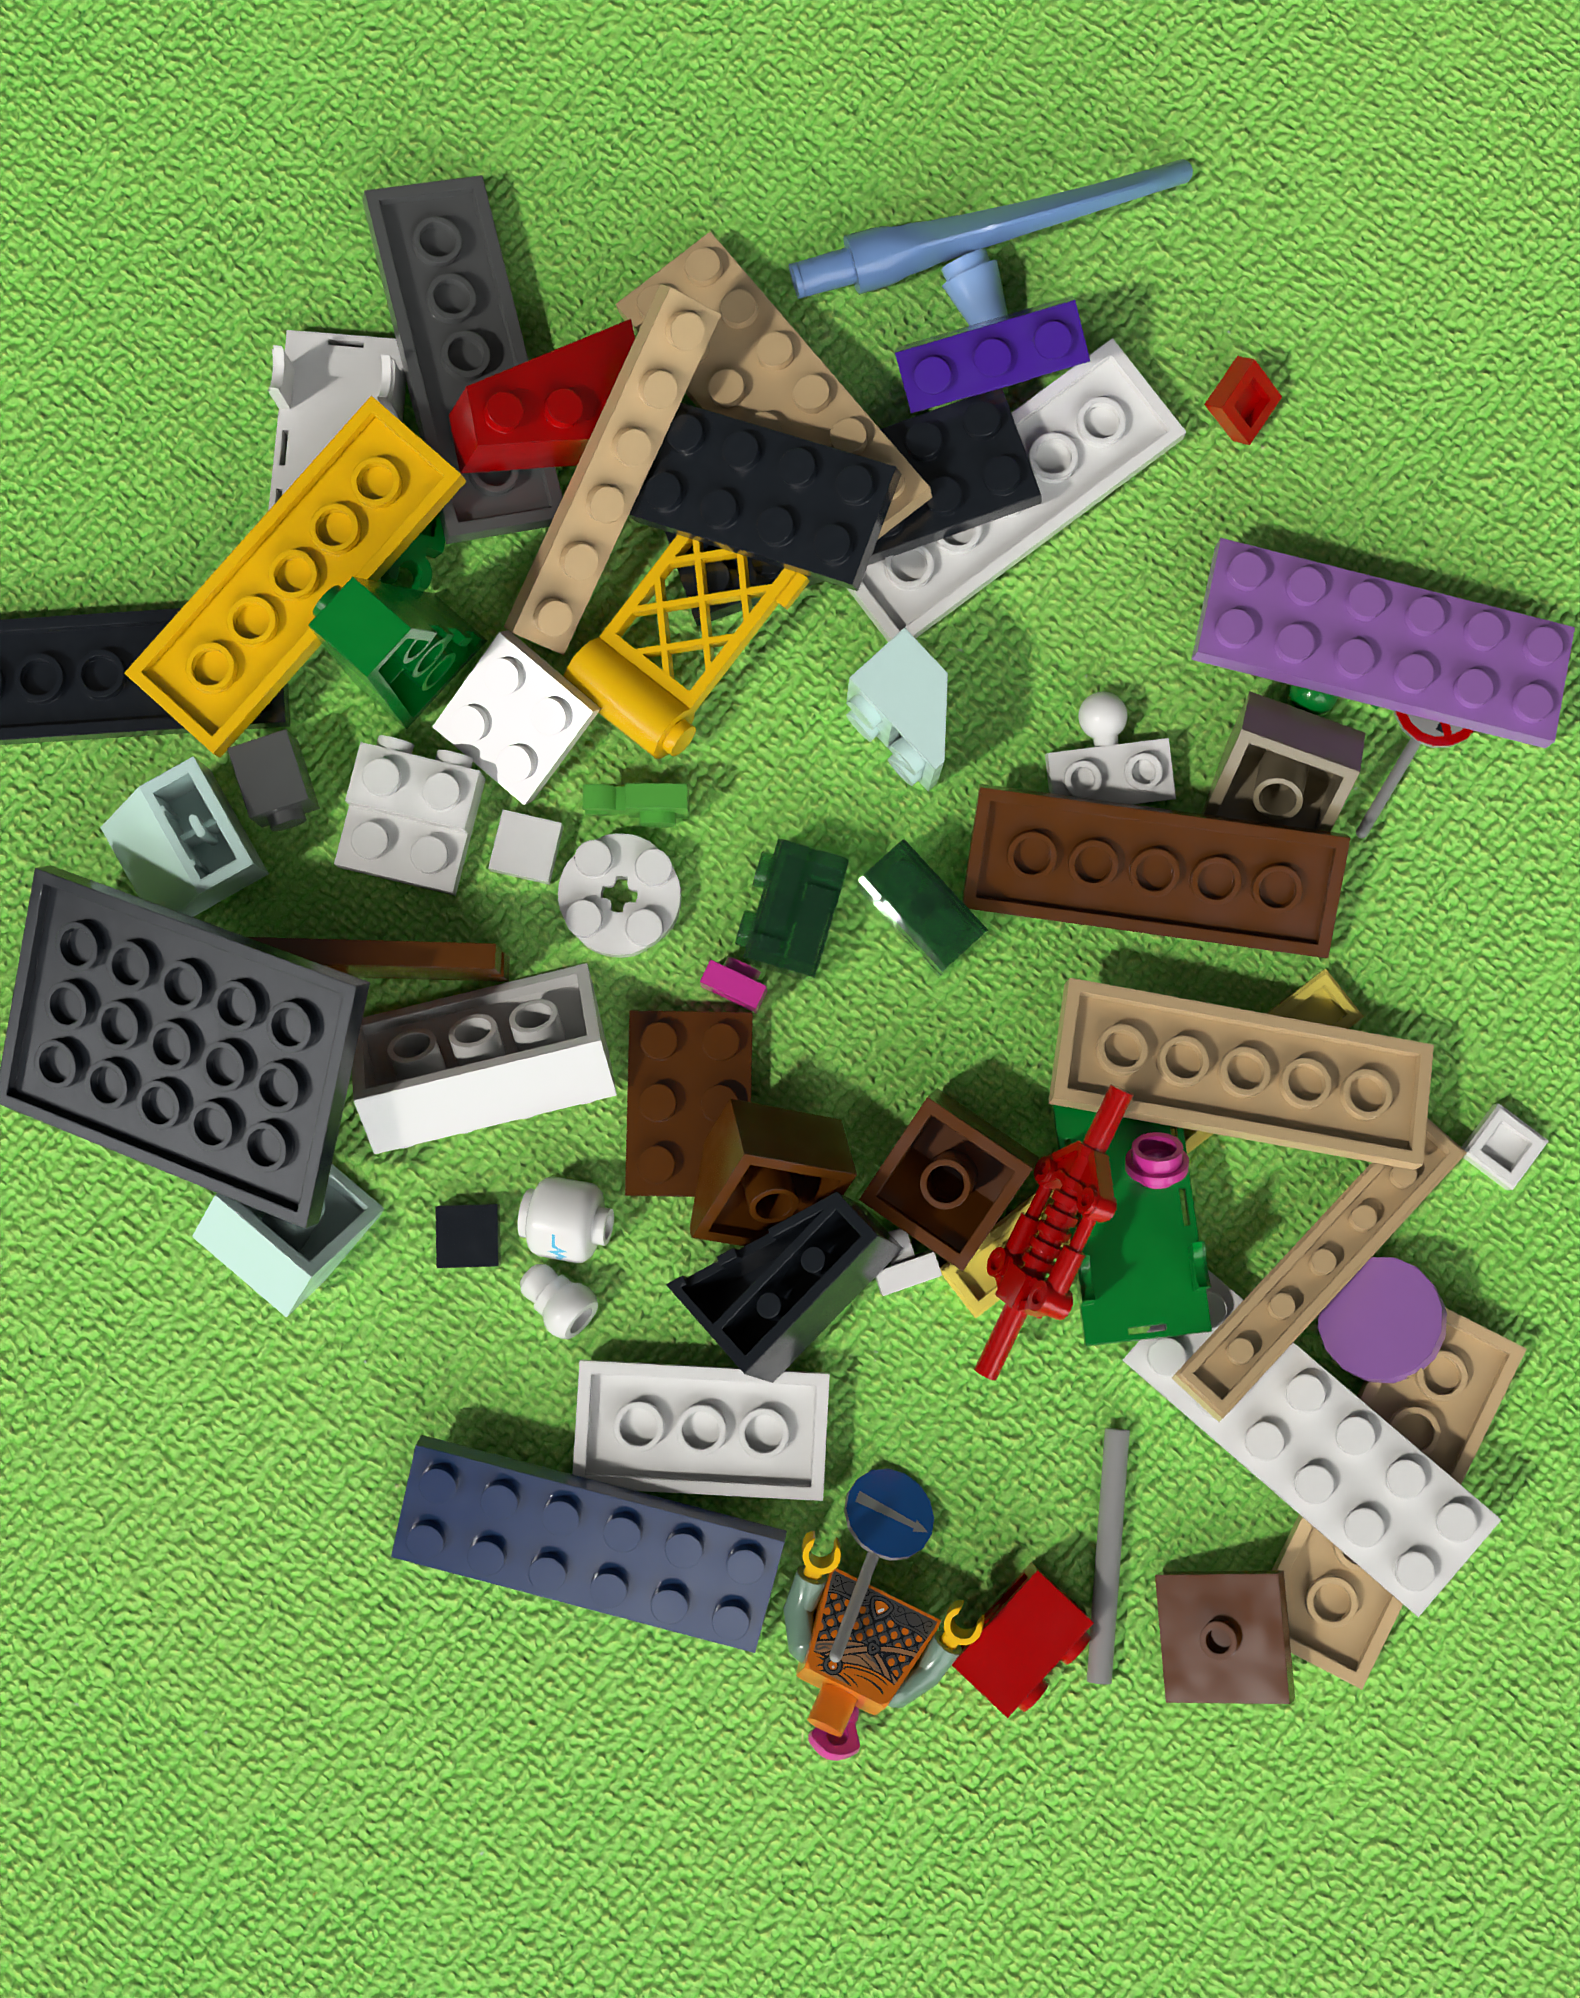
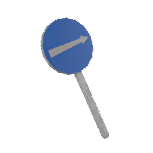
(891, 1522)

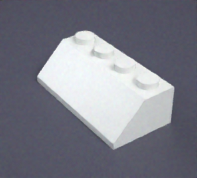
(481, 1059)

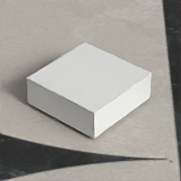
(526, 847)
(1503, 1146)

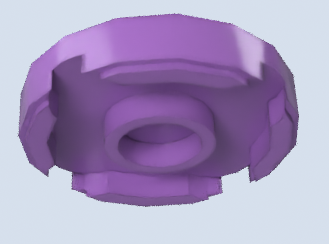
(1384, 1322)

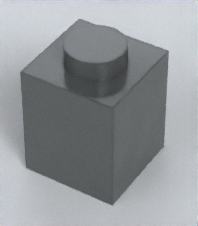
(274, 780)

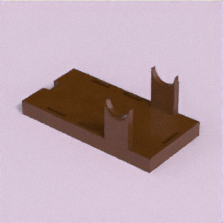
(401, 958)

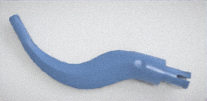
(889, 254)

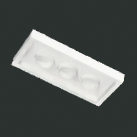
(701, 1430)

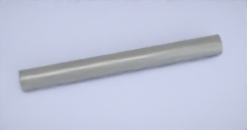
(1108, 1556)

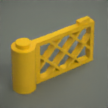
(639, 694)

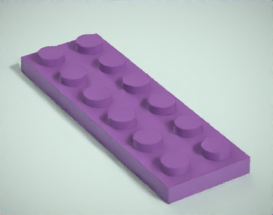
(1383, 643)

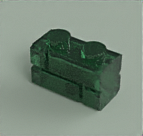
(921, 908)
(794, 909)

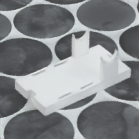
(319, 389)

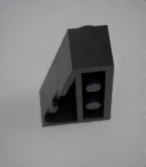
(787, 1285)

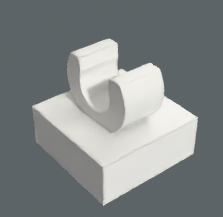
(906, 1267)

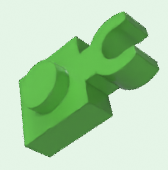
(653, 803)

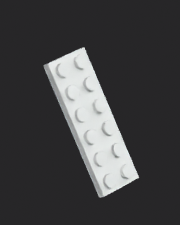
(1082, 444)
(1333, 1463)

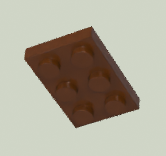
(678, 1085)

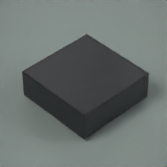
(468, 1236)

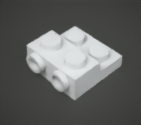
(409, 815)

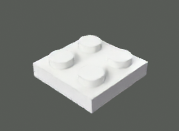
(516, 717)

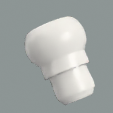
(563, 1304)

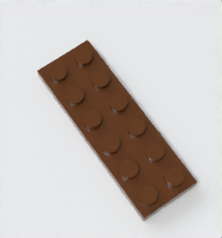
(1155, 871)

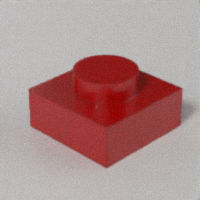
(1243, 400)

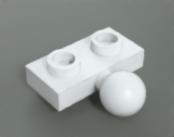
(1111, 770)

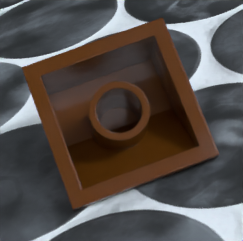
(765, 1168)
(949, 1178)

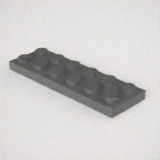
(453, 330)

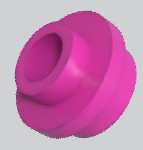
(1157, 1160)

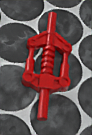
(1080, 1184)

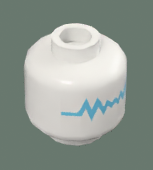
(565, 1219)

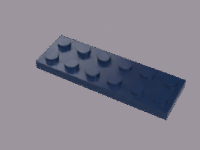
(588, 1543)

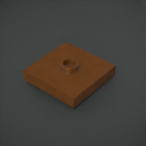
(1225, 1637)

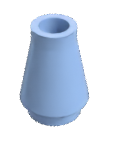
(975, 287)

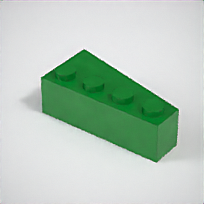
(394, 642)

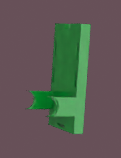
(1143, 1260)

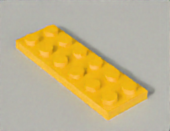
(252, 616)

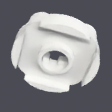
(597, 867)

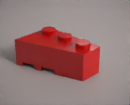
(541, 408)

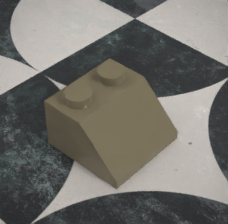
(1285, 767)

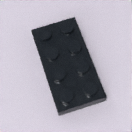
(767, 495)

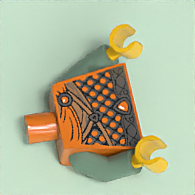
(890, 1651)

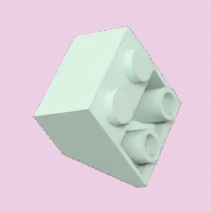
(904, 704)
(183, 841)

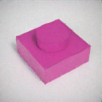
(735, 982)

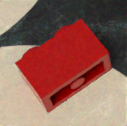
(1023, 1641)

